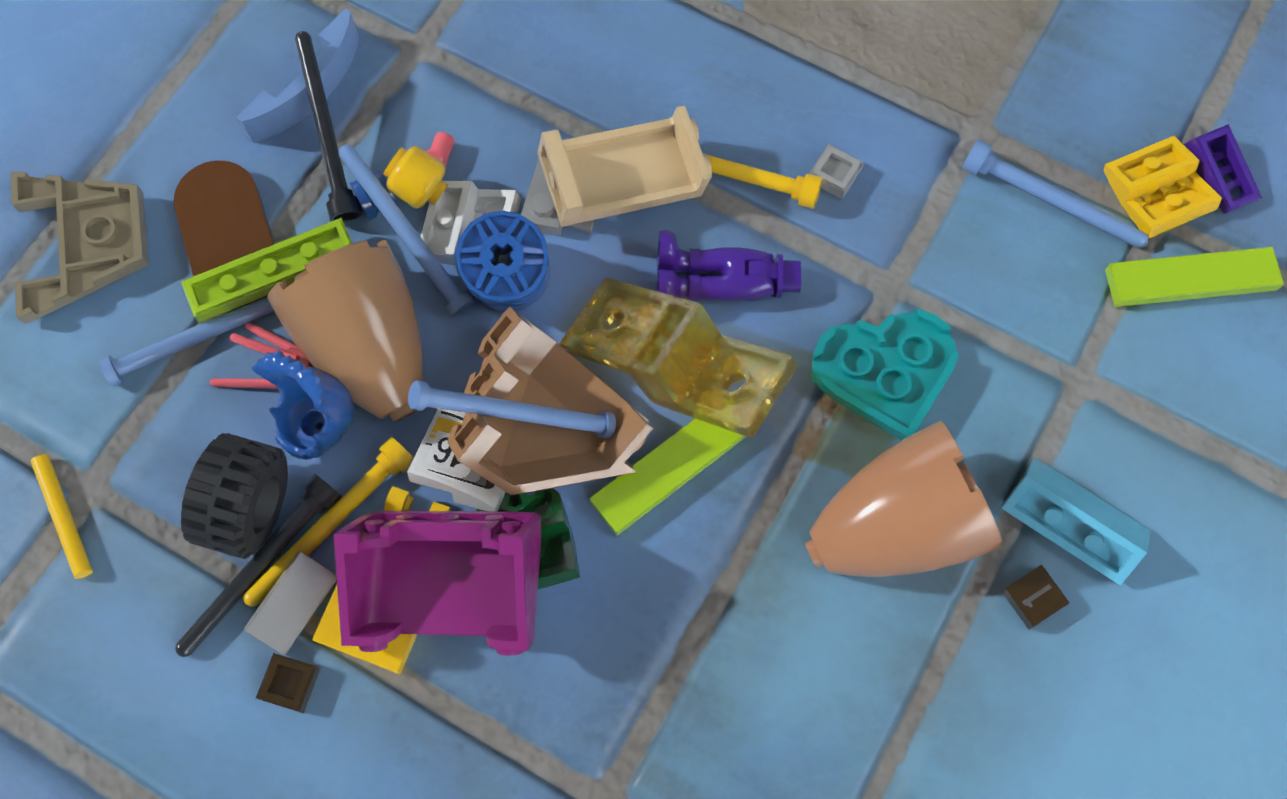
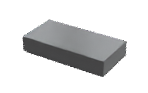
(291, 603)

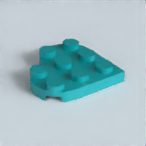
(887, 370)

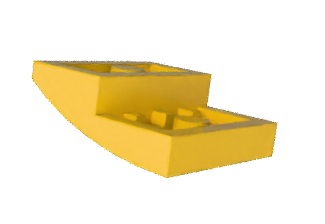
(1161, 186)

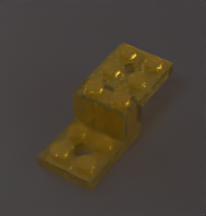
(679, 356)

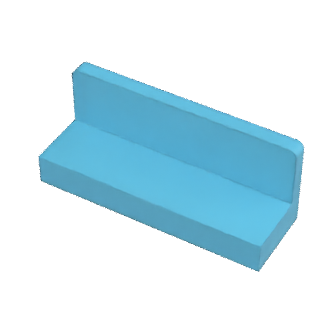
(1078, 521)

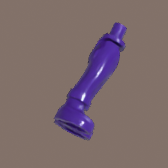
(744, 272)

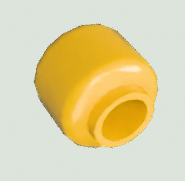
(415, 177)

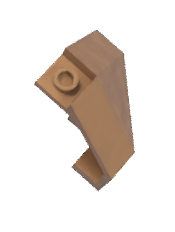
(525, 456)

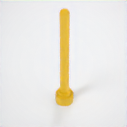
(801, 189)
(390, 461)

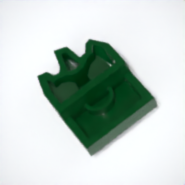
(558, 548)

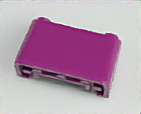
(439, 577)

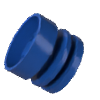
(501, 285)

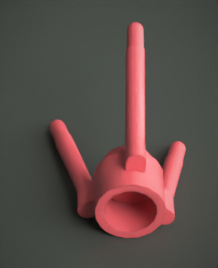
(287, 348)

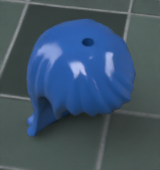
(305, 403)

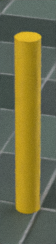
(61, 516)

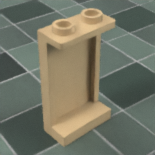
(624, 168)

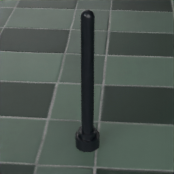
(341, 201)
(316, 498)

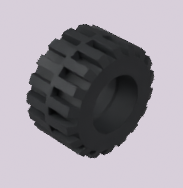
(234, 495)

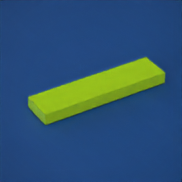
(260, 271)
(1193, 276)
(662, 473)

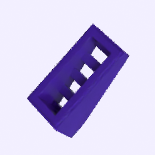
(1228, 152)

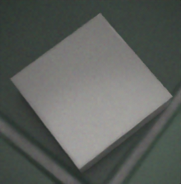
(837, 170)

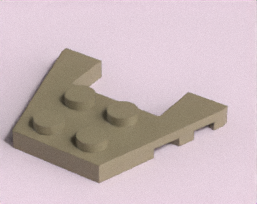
(98, 238)

